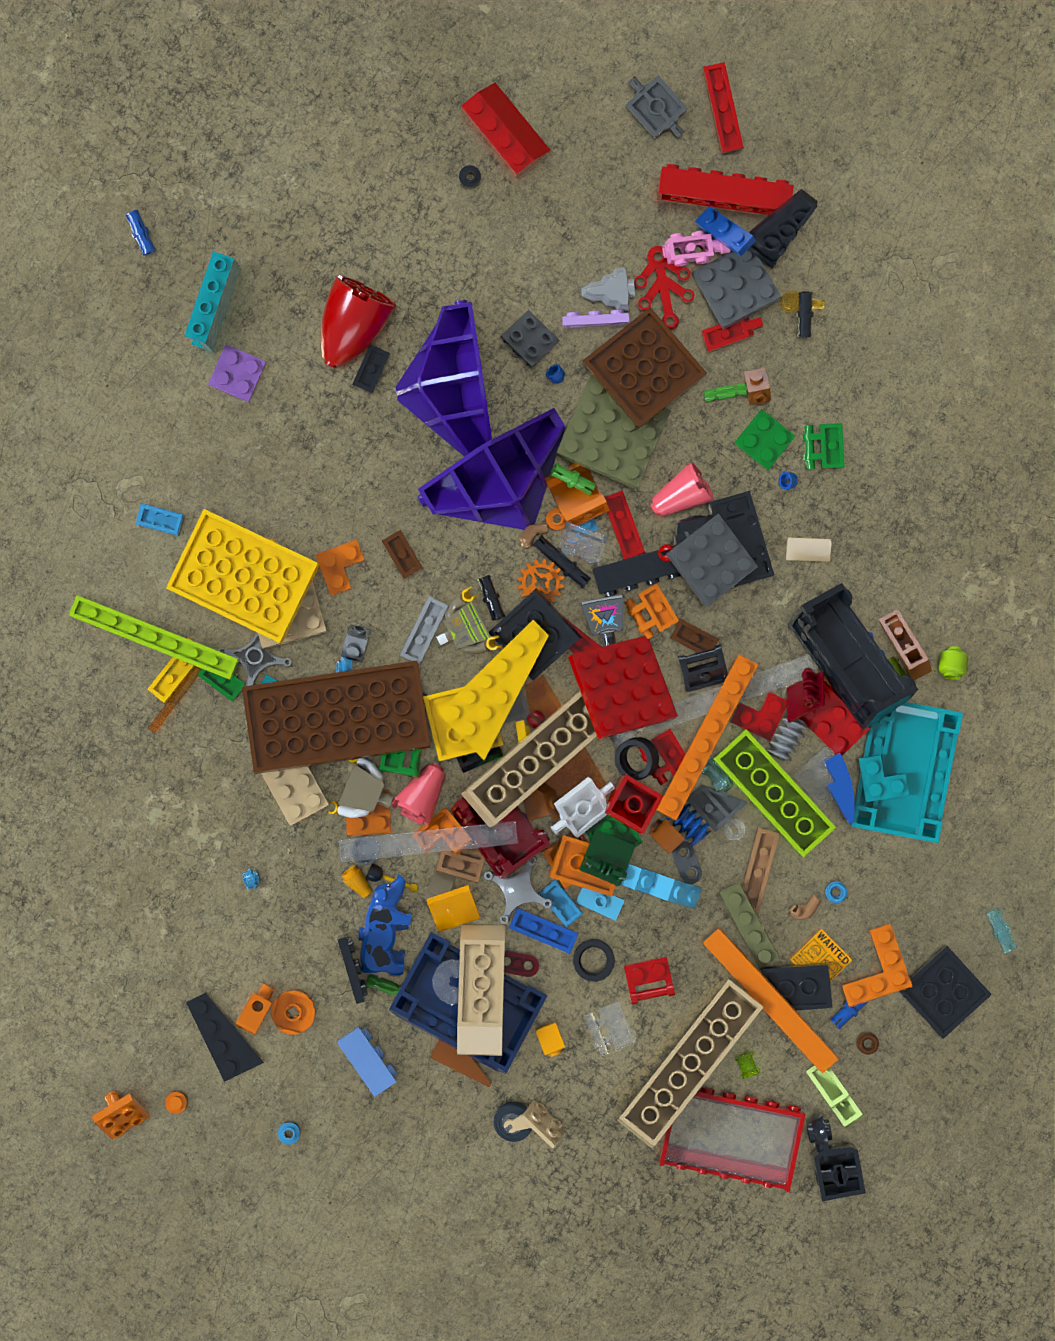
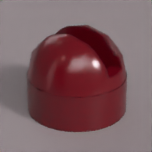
(538, 714)

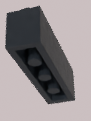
(633, 571)

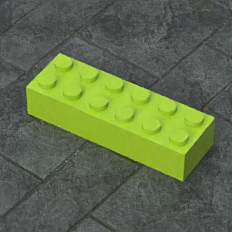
(774, 793)

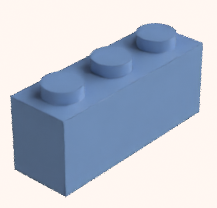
(368, 1060)

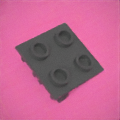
(529, 338)

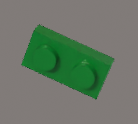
(227, 687)

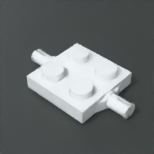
(582, 807)

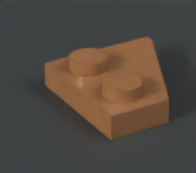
(465, 865)

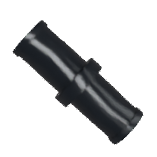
(805, 314)
(491, 597)

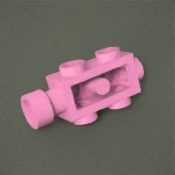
(687, 247)

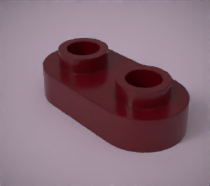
(517, 967)

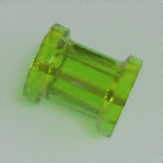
(747, 1064)

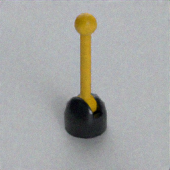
(376, 874)

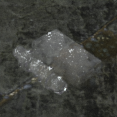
(616, 1026)

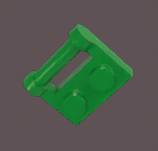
(394, 763)

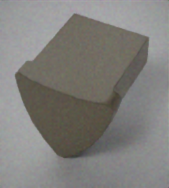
(439, 884)

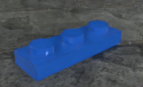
(725, 231)
(543, 930)

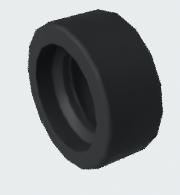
(650, 751)
(594, 977)

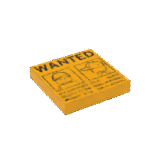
(822, 950)

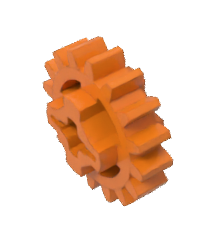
(549, 595)

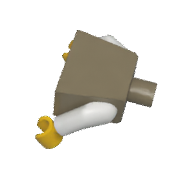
(362, 791)

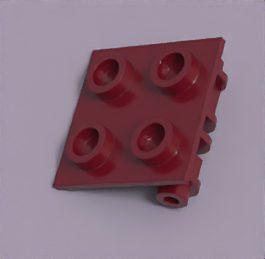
(805, 695)

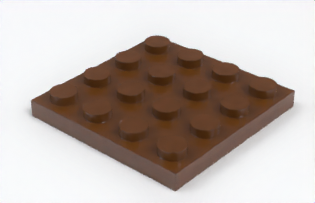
(644, 367)

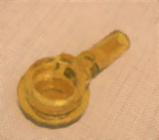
(790, 302)

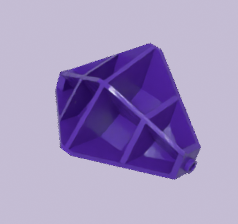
(447, 381)
(501, 478)

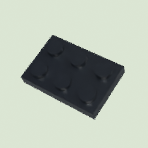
(802, 985)

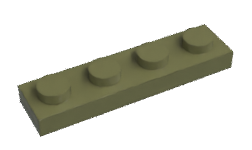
(749, 925)

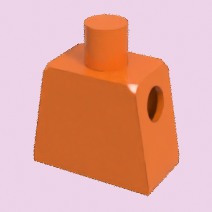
(251, 1020)

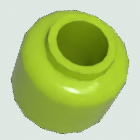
(953, 663)

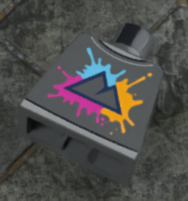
(604, 617)

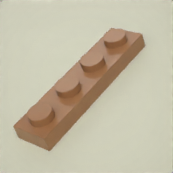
(760, 866)

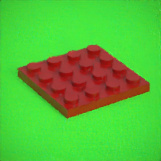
(622, 687)

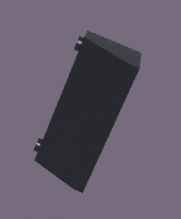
(850, 657)

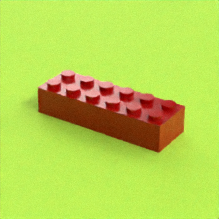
(721, 190)

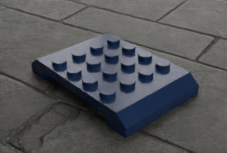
(423, 1009)

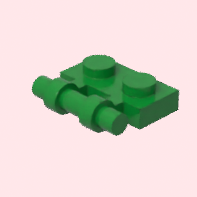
(831, 446)

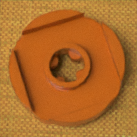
(304, 1006)

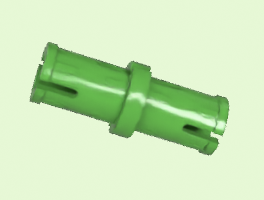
(573, 479)

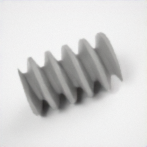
(787, 739)

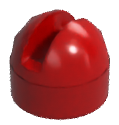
(665, 547)

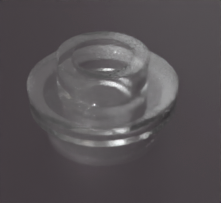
(741, 829)

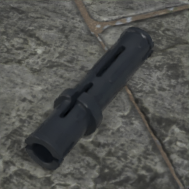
(560, 560)

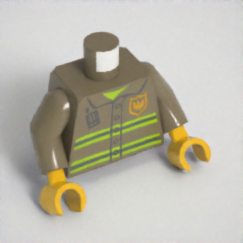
(466, 627)

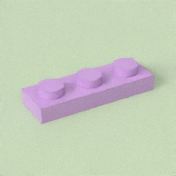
(595, 318)

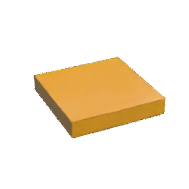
(453, 908)

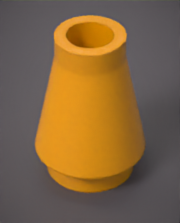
(356, 880)

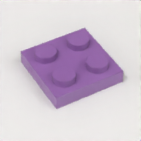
(237, 373)

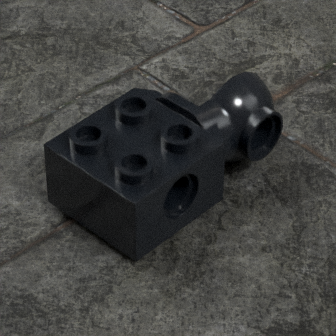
(835, 1165)

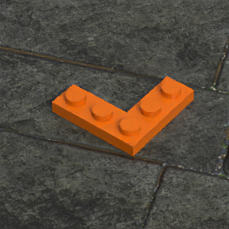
(894, 975)

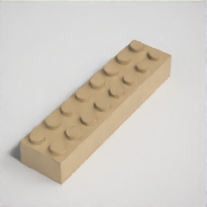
(531, 761)
(690, 1064)

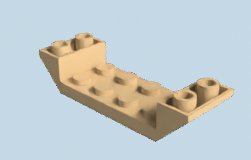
(481, 990)

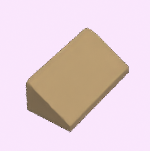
(808, 549)

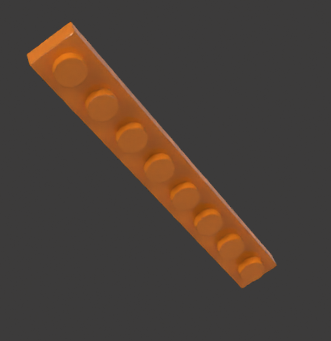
(707, 737)

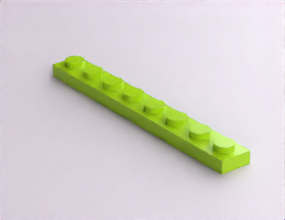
(154, 637)

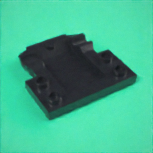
(742, 519)

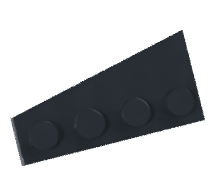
(225, 1043)

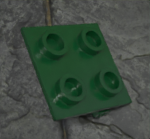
(607, 857)

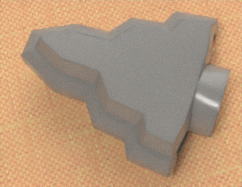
(612, 290)

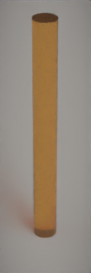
(175, 698)

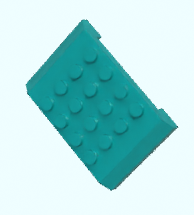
(921, 745)

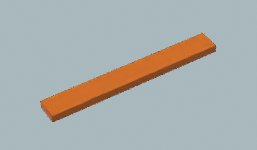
(772, 1001)

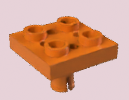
(120, 1115)

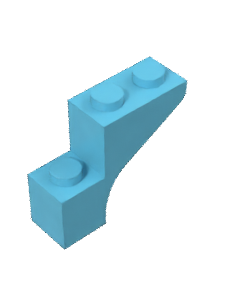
(661, 886)

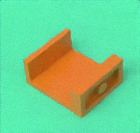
(574, 504)

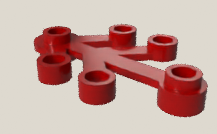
(663, 284)

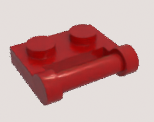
(649, 972)

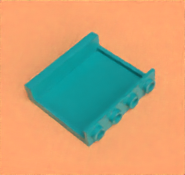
(213, 301)

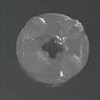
(441, 981)

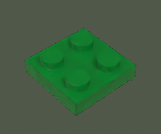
(764, 439)

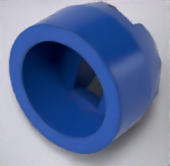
(555, 374)
(783, 480)

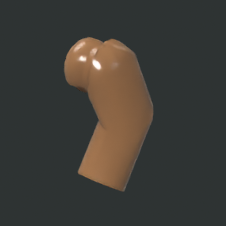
(530, 533)
(805, 911)

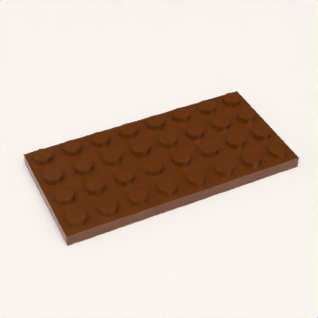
(335, 717)

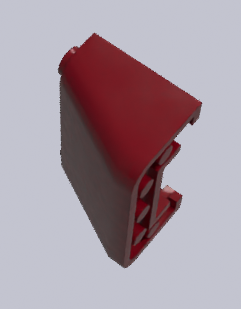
(505, 858)

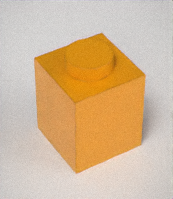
(550, 1039)

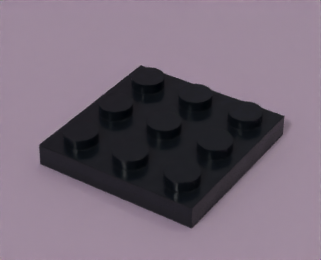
(540, 610)
(353, 968)
(945, 992)

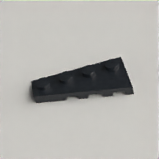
(781, 227)

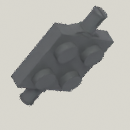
(656, 107)

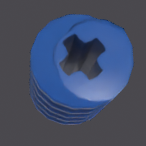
(691, 825)

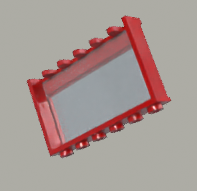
(735, 1139)

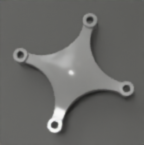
(255, 658)
(518, 890)

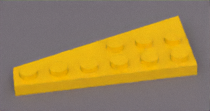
(487, 699)

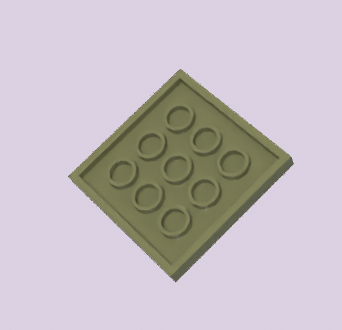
(607, 439)

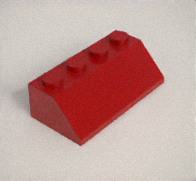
(505, 129)

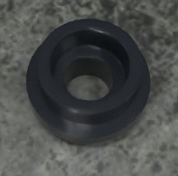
(469, 183)

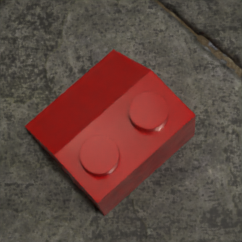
(633, 803)

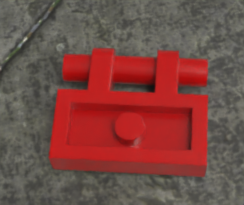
(669, 751)

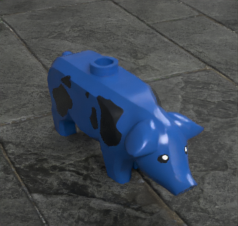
(380, 930)

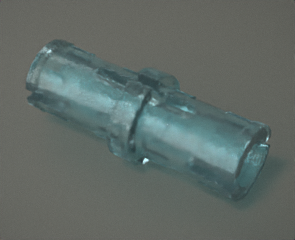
(1001, 930)

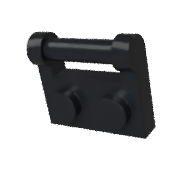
(704, 674)

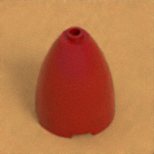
(352, 320)

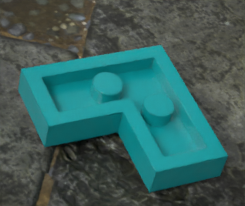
(877, 786)

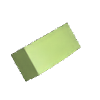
(836, 1096)

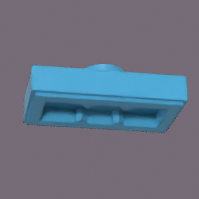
(159, 519)
(562, 905)

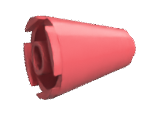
(682, 492)
(421, 795)

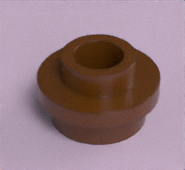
(867, 1050)

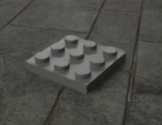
(736, 287)
(711, 560)

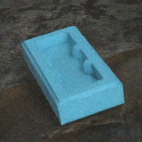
(601, 903)

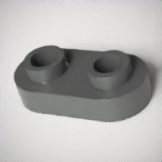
(687, 862)

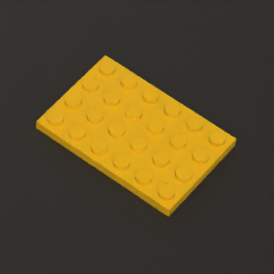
(243, 576)

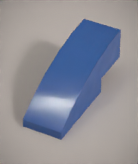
(841, 787)

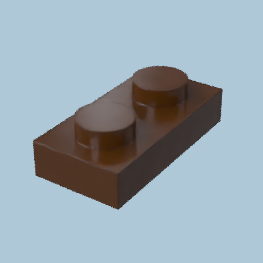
(402, 554)
(693, 637)

